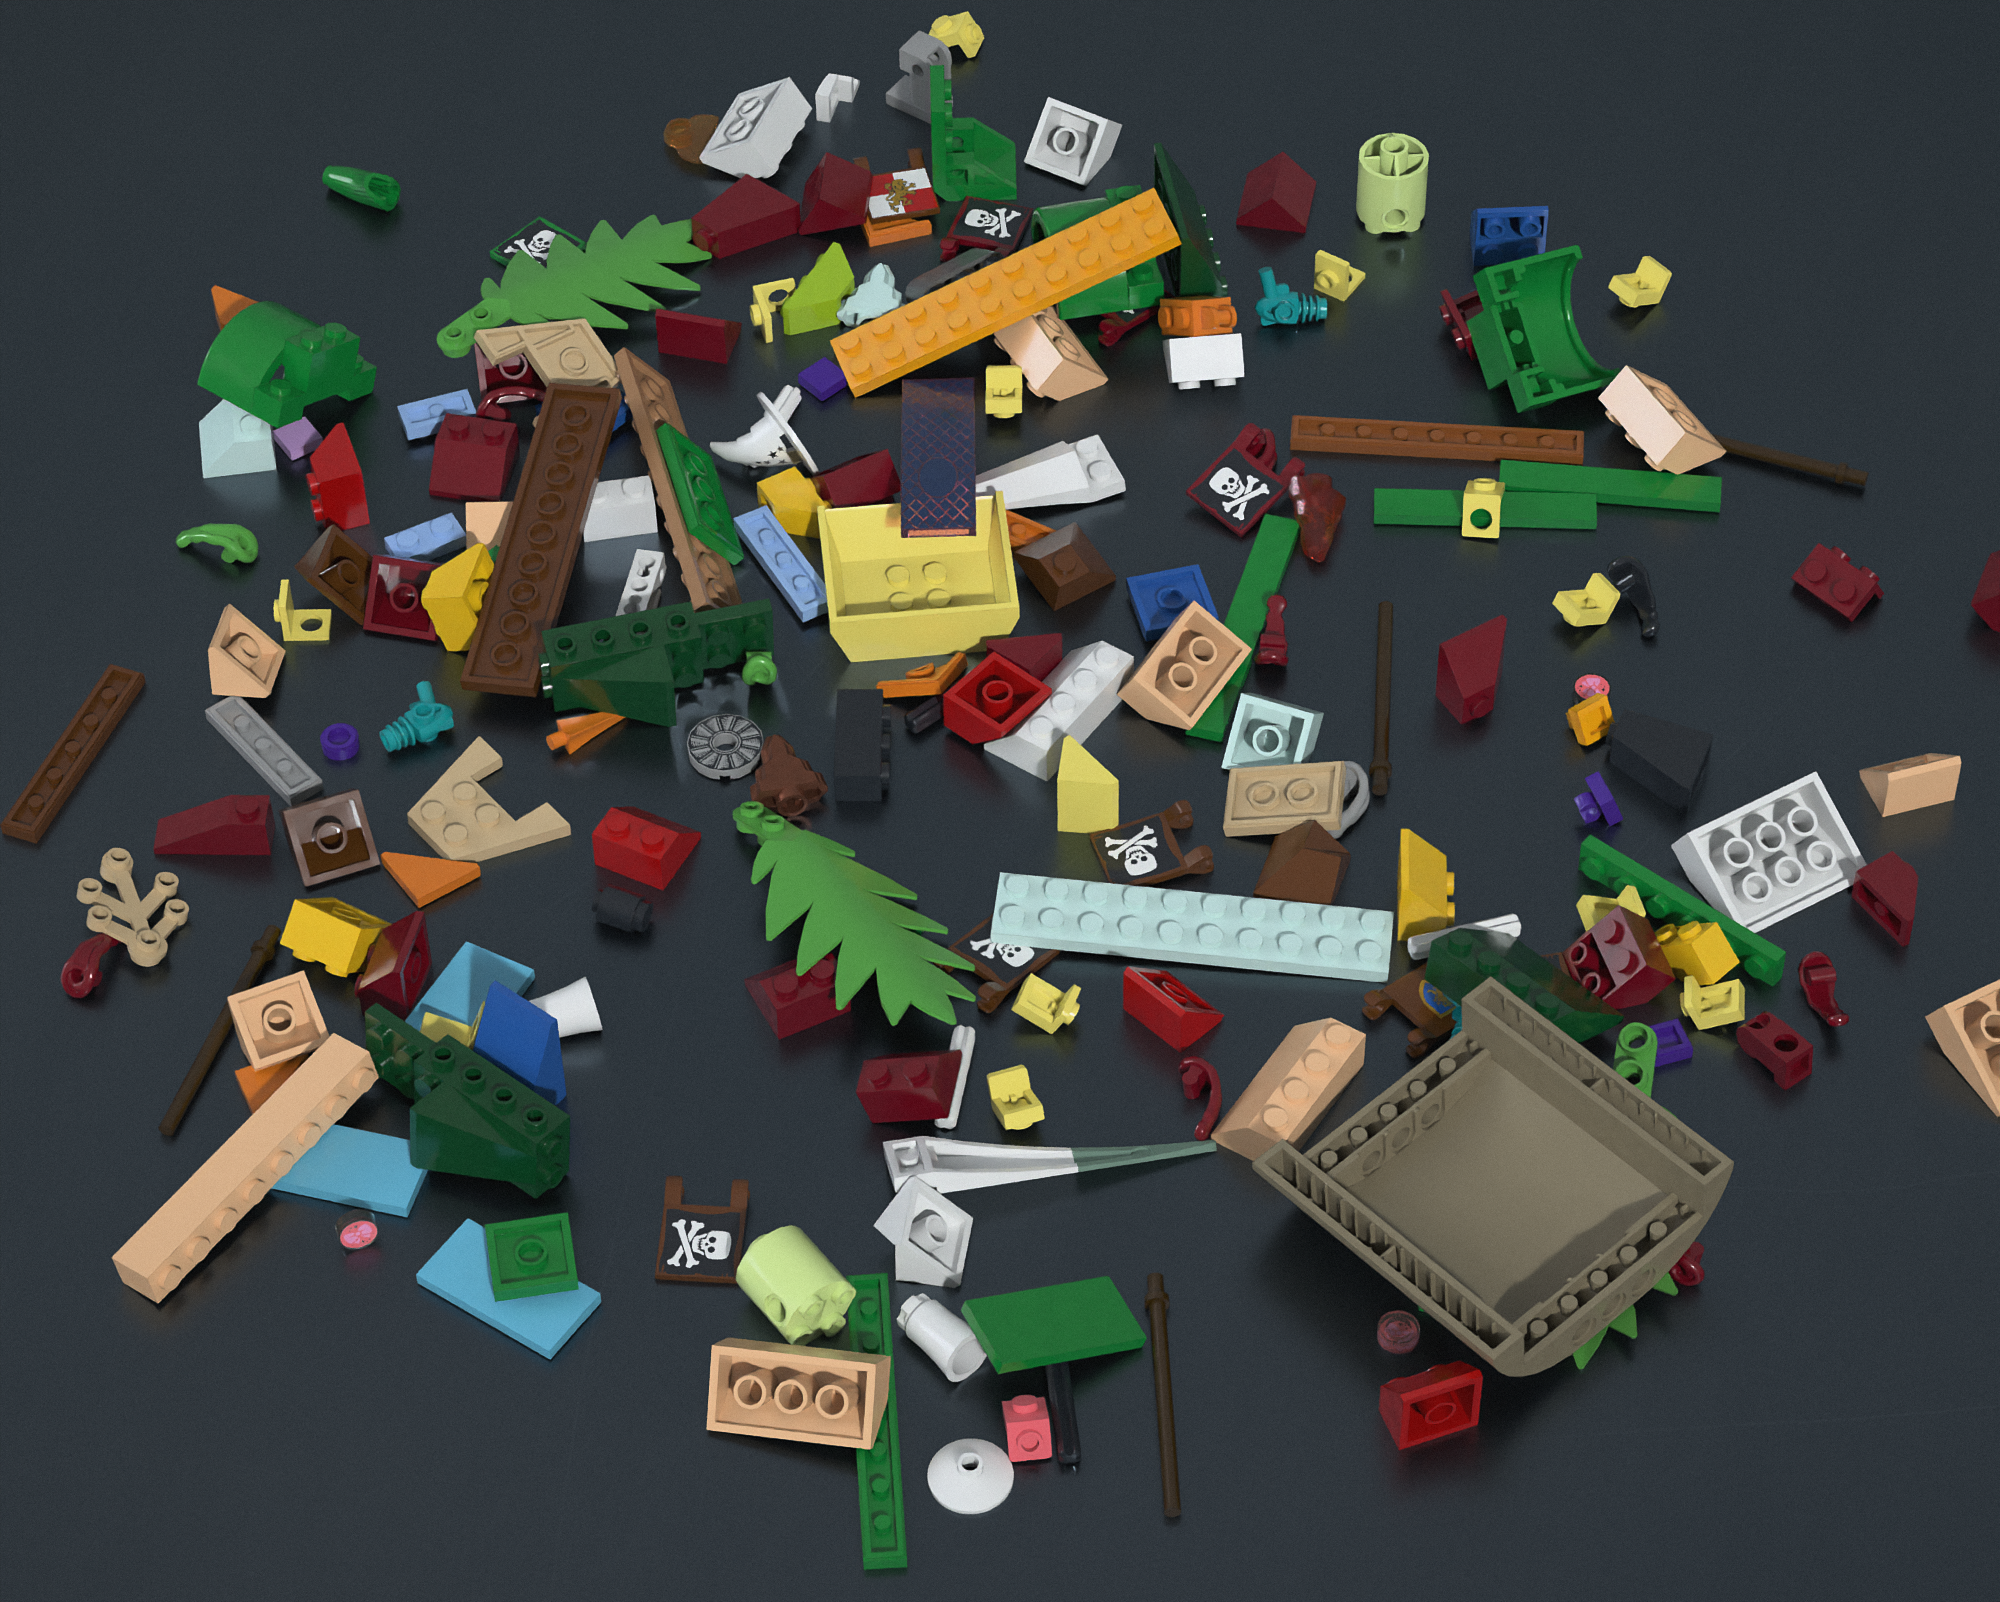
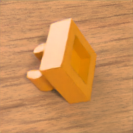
(1590, 719)

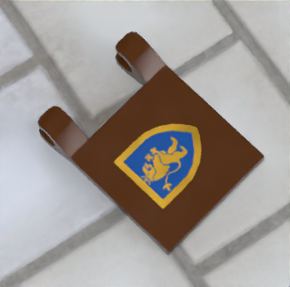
(1420, 1004)

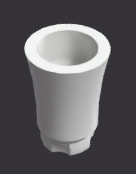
(572, 1008)
(942, 1336)

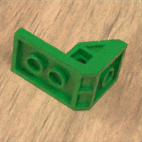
(978, 163)

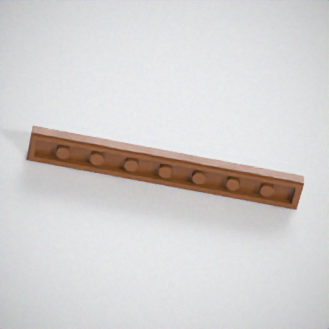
(1436, 440)

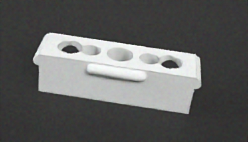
(643, 583)

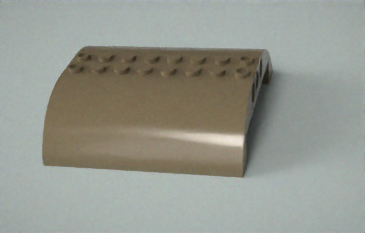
(1510, 1186)

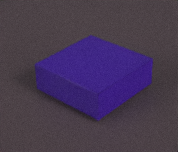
(822, 379)
(1672, 1042)

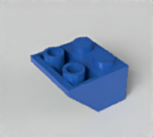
(1507, 234)

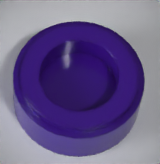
(340, 741)

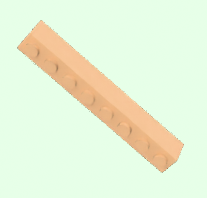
(245, 1168)

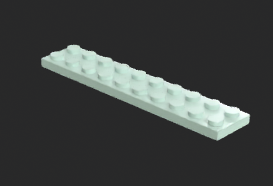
(1193, 927)

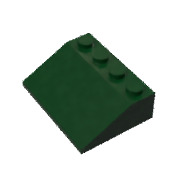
(1192, 265)
(1470, 956)

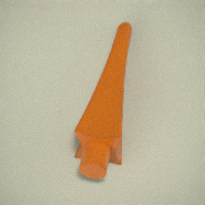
(579, 730)

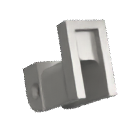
(912, 92)

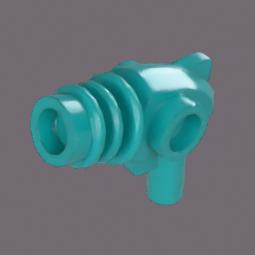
(1285, 306)
(420, 723)

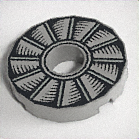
(725, 730)

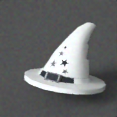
(767, 444)

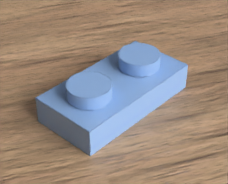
(427, 415)
(428, 539)

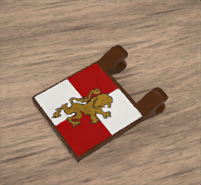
(901, 192)

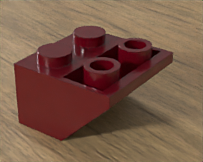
(1620, 960)

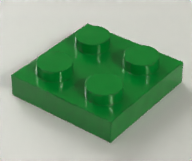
(531, 1257)

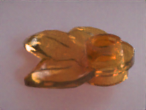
(690, 135)

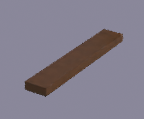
(72, 753)

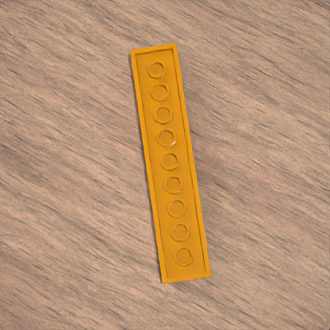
(1005, 292)

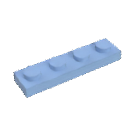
(783, 562)

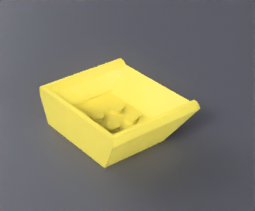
(916, 593)

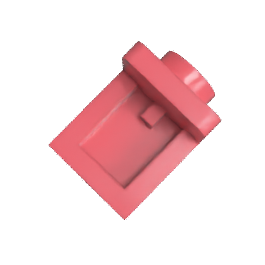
(1027, 1428)

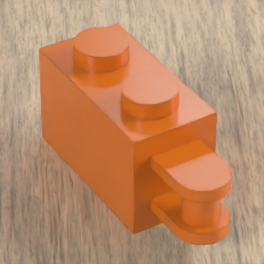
(1196, 316)

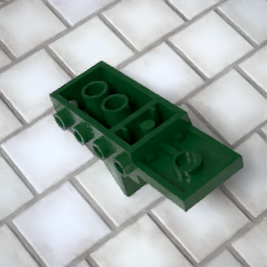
(639, 672)
(467, 1110)

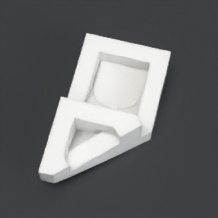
(831, 91)

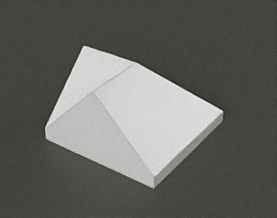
(927, 1235)

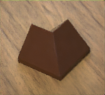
(339, 571)
(1303, 866)

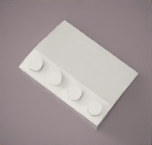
(1772, 855)

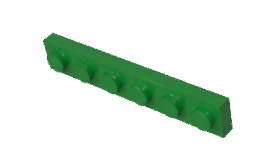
(1678, 907)

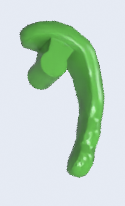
(236, 539)
(759, 668)

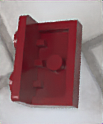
(1458, 313)
(1836, 582)

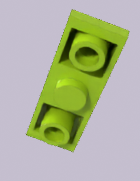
(819, 294)

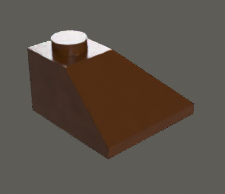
(1064, 566)

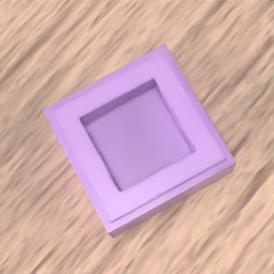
(297, 438)

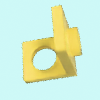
(1333, 275)
(762, 306)
(1482, 494)
(292, 619)
(437, 1027)

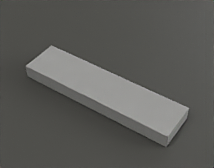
(264, 749)

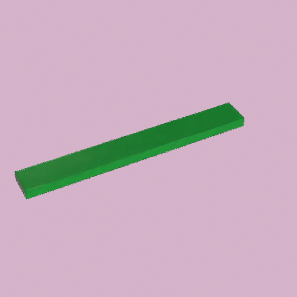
(1248, 615)
(880, 1467)

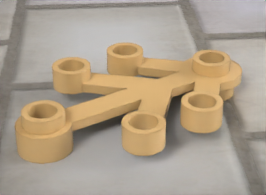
(144, 945)

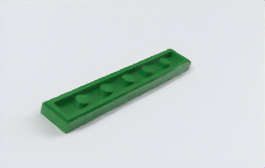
(1615, 485)
(1517, 509)

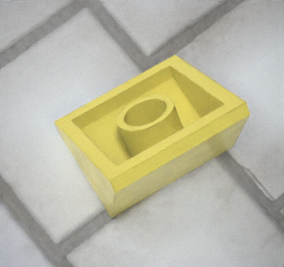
(1085, 792)

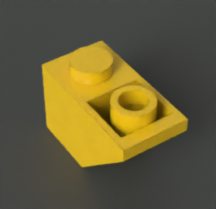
(792, 502)
(1697, 951)

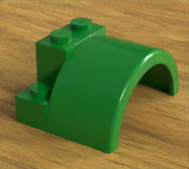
(1129, 290)
(1530, 331)
(314, 357)

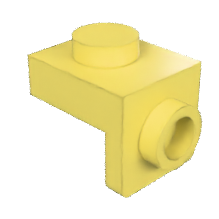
(958, 30)
(1644, 286)
(1003, 390)
(1589, 605)
(1595, 908)
(1714, 1003)
(1046, 1004)
(1013, 1098)

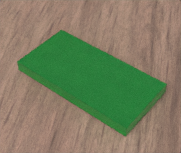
(700, 494)
(1053, 1324)

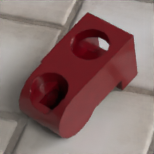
(1777, 1048)

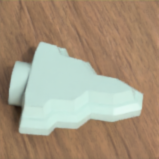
(871, 298)

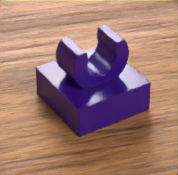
(1598, 801)

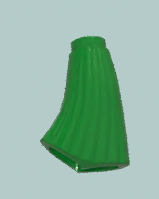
(363, 186)

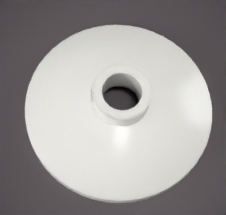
(974, 1489)

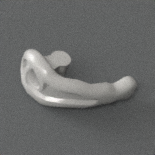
(1355, 782)

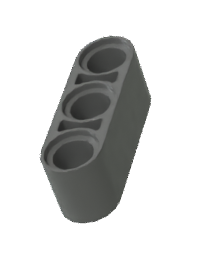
(946, 273)

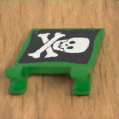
(535, 241)

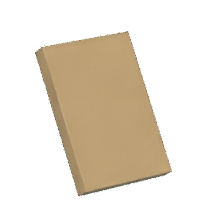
(1284, 797)

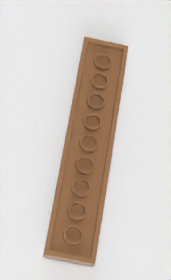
(652, 405)

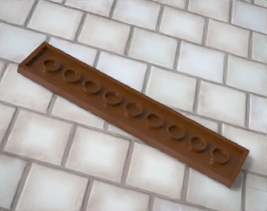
(541, 538)

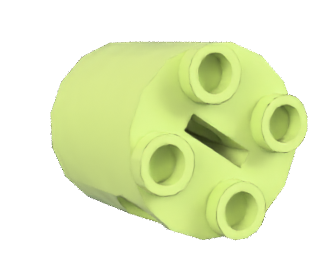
(1392, 183)
(795, 1285)

